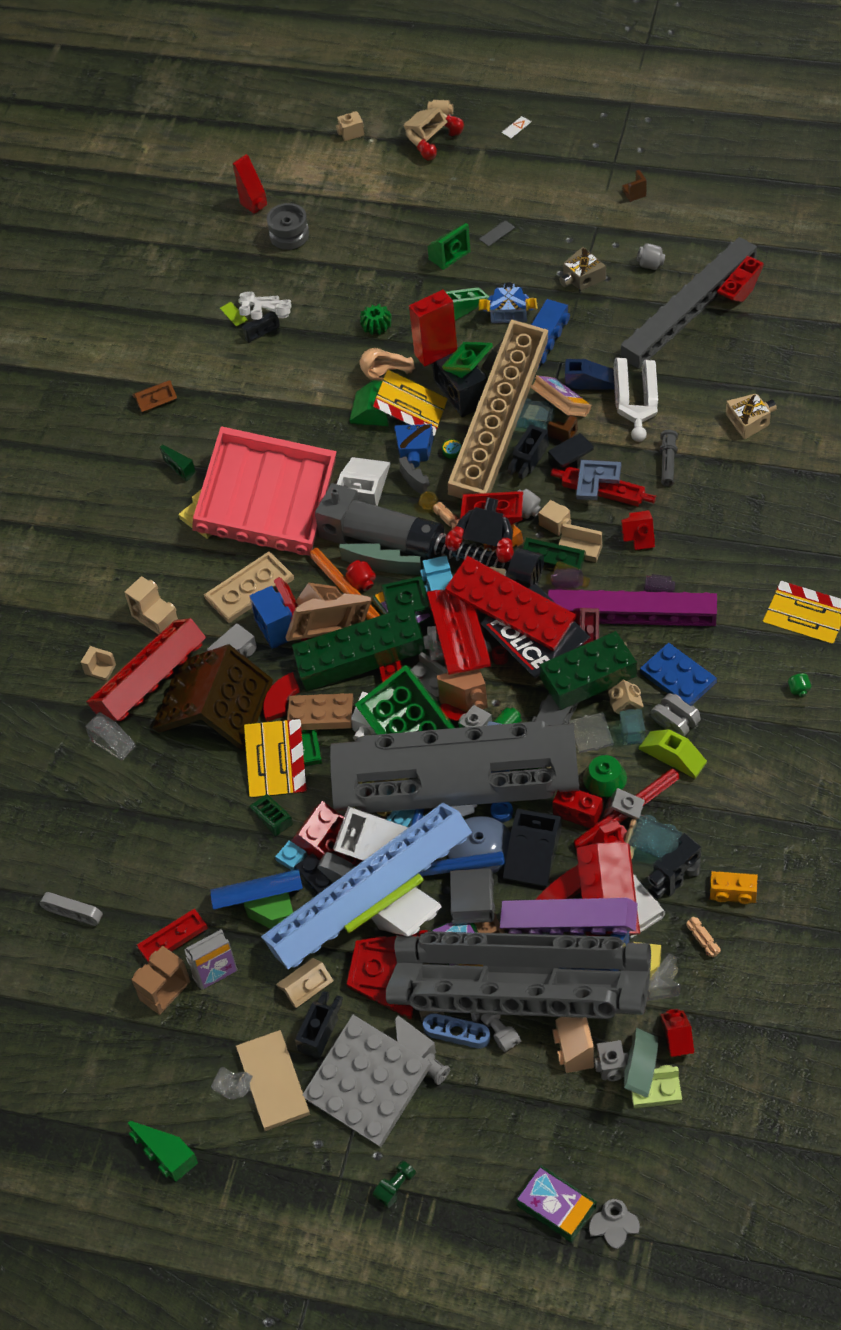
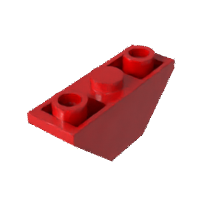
(742, 280)

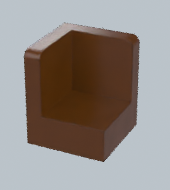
(636, 189)
(563, 431)

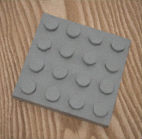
(367, 1080)

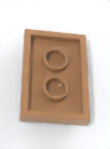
(322, 711)

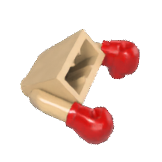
(426, 124)

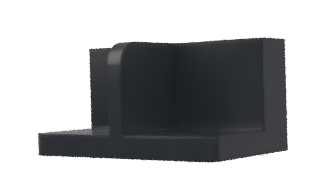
(569, 452)

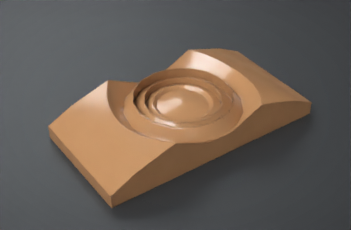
(325, 616)

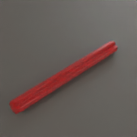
(647, 794)

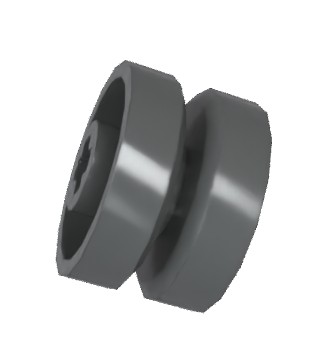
(287, 226)

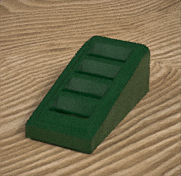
(179, 463)
(275, 827)

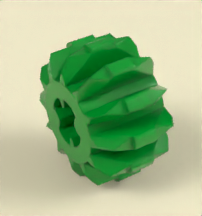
(375, 319)

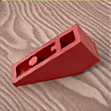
(249, 185)

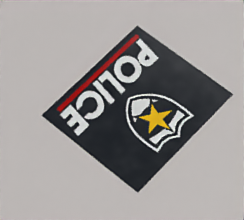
(528, 651)

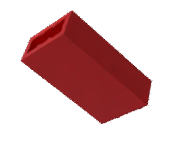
(433, 327)

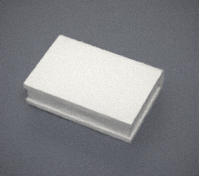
(648, 908)

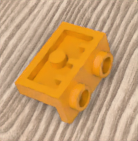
(733, 887)

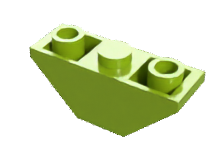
(674, 751)

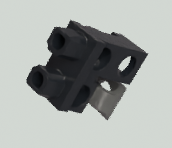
(670, 871)

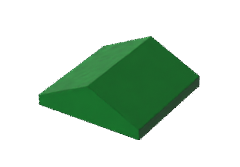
(466, 358)

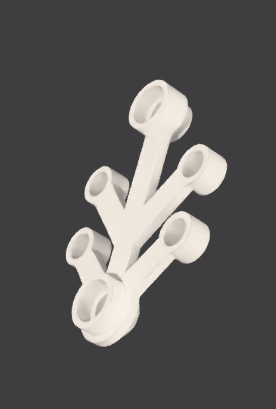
(271, 303)

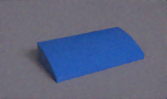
(256, 889)

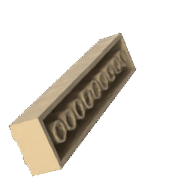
(498, 410)

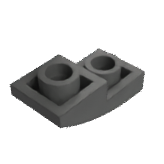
(413, 477)
(334, 866)

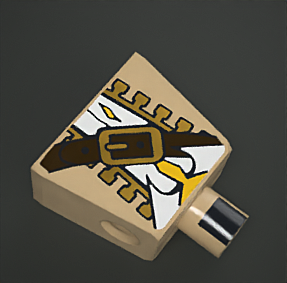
(750, 414)

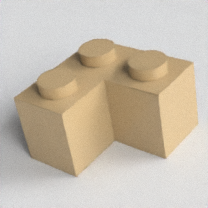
(148, 606)

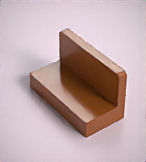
(155, 395)

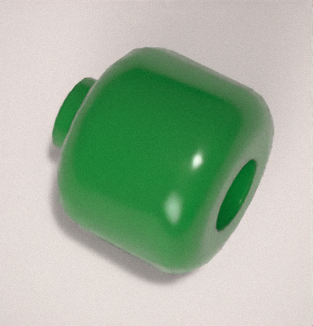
(799, 684)

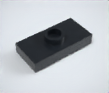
(261, 326)

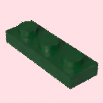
(555, 553)

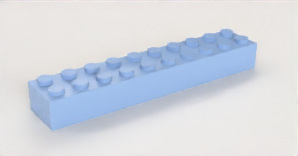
(366, 885)

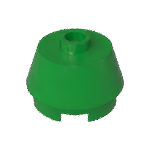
(604, 776)

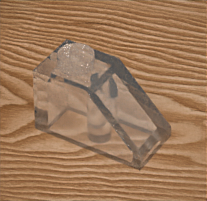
(109, 736)

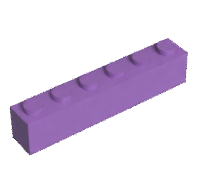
(569, 916)

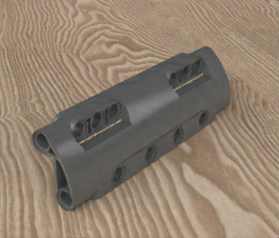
(454, 767)
(520, 974)

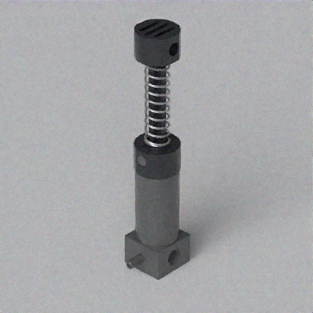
(344, 516)

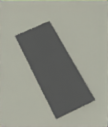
(496, 233)

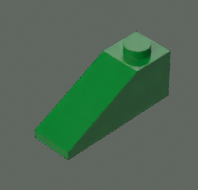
(466, 300)

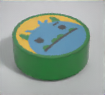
(451, 448)

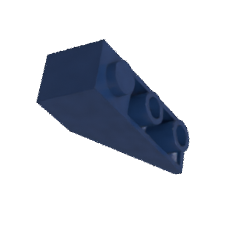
(588, 375)

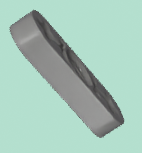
(71, 908)

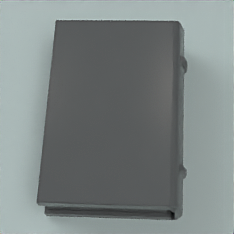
(472, 896)

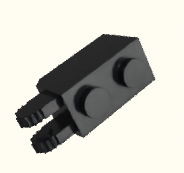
(529, 451)
(318, 1026)

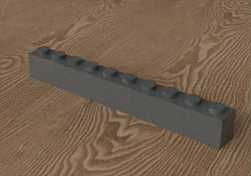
(685, 304)

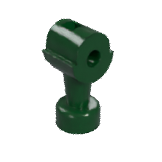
(387, 1190)

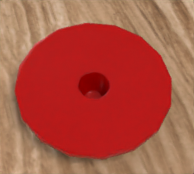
(452, 712)

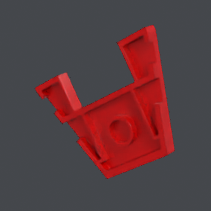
(372, 969)

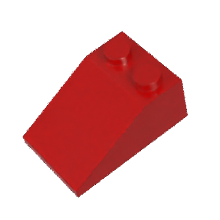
(509, 503)

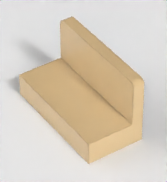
(582, 539)
(305, 982)

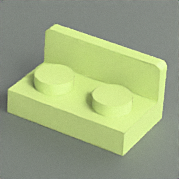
(663, 1091)

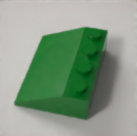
(402, 706)

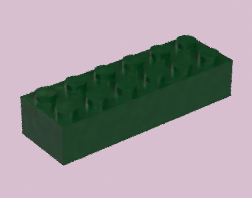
(359, 648)

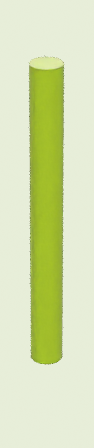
(383, 903)

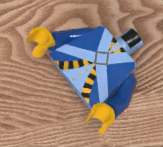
(508, 304)

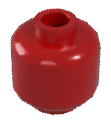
(360, 575)

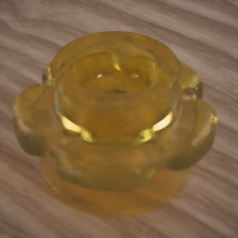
(428, 500)

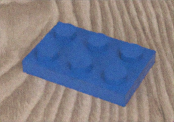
(678, 674)

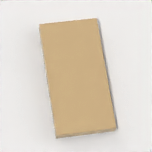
(232, 596)
(273, 1080)

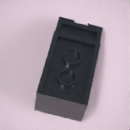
(461, 392)

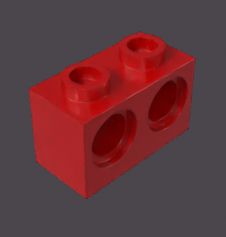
(578, 807)

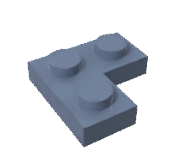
(592, 474)

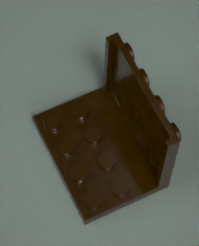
(218, 689)

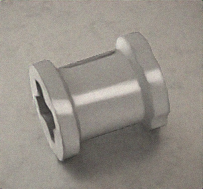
(437, 1070)

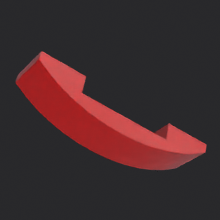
(564, 887)

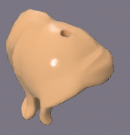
(376, 363)

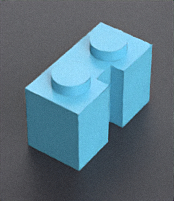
(436, 573)

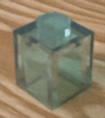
(632, 726)

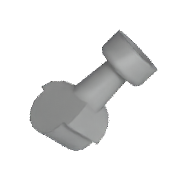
(504, 1036)

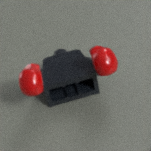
(484, 527)

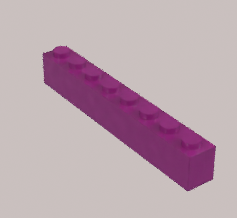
(643, 606)

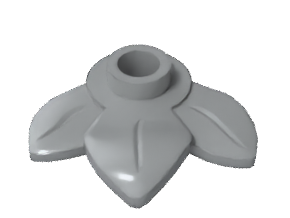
(614, 1227)

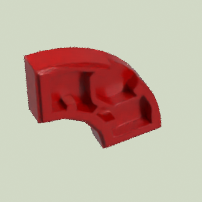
(278, 697)

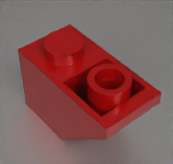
(677, 1032)

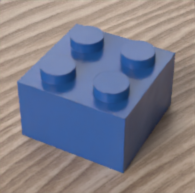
(271, 615)

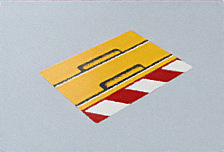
(409, 401)
(805, 612)
(275, 758)

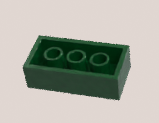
(588, 670)

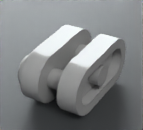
(675, 714)

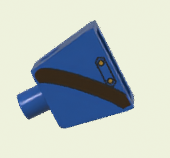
(414, 442)

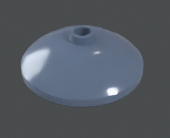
(495, 839)

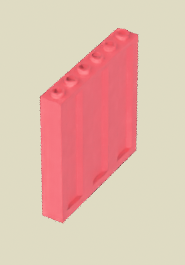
(263, 491)

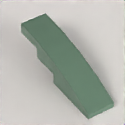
(381, 560)
(641, 1062)

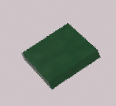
(406, 593)

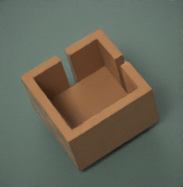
(161, 980)

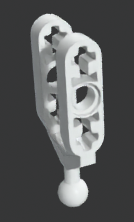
(634, 412)

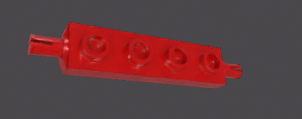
(622, 492)

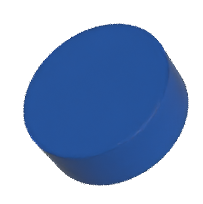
(502, 811)

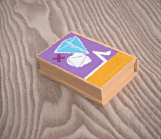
(561, 396)

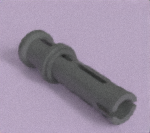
(668, 450)

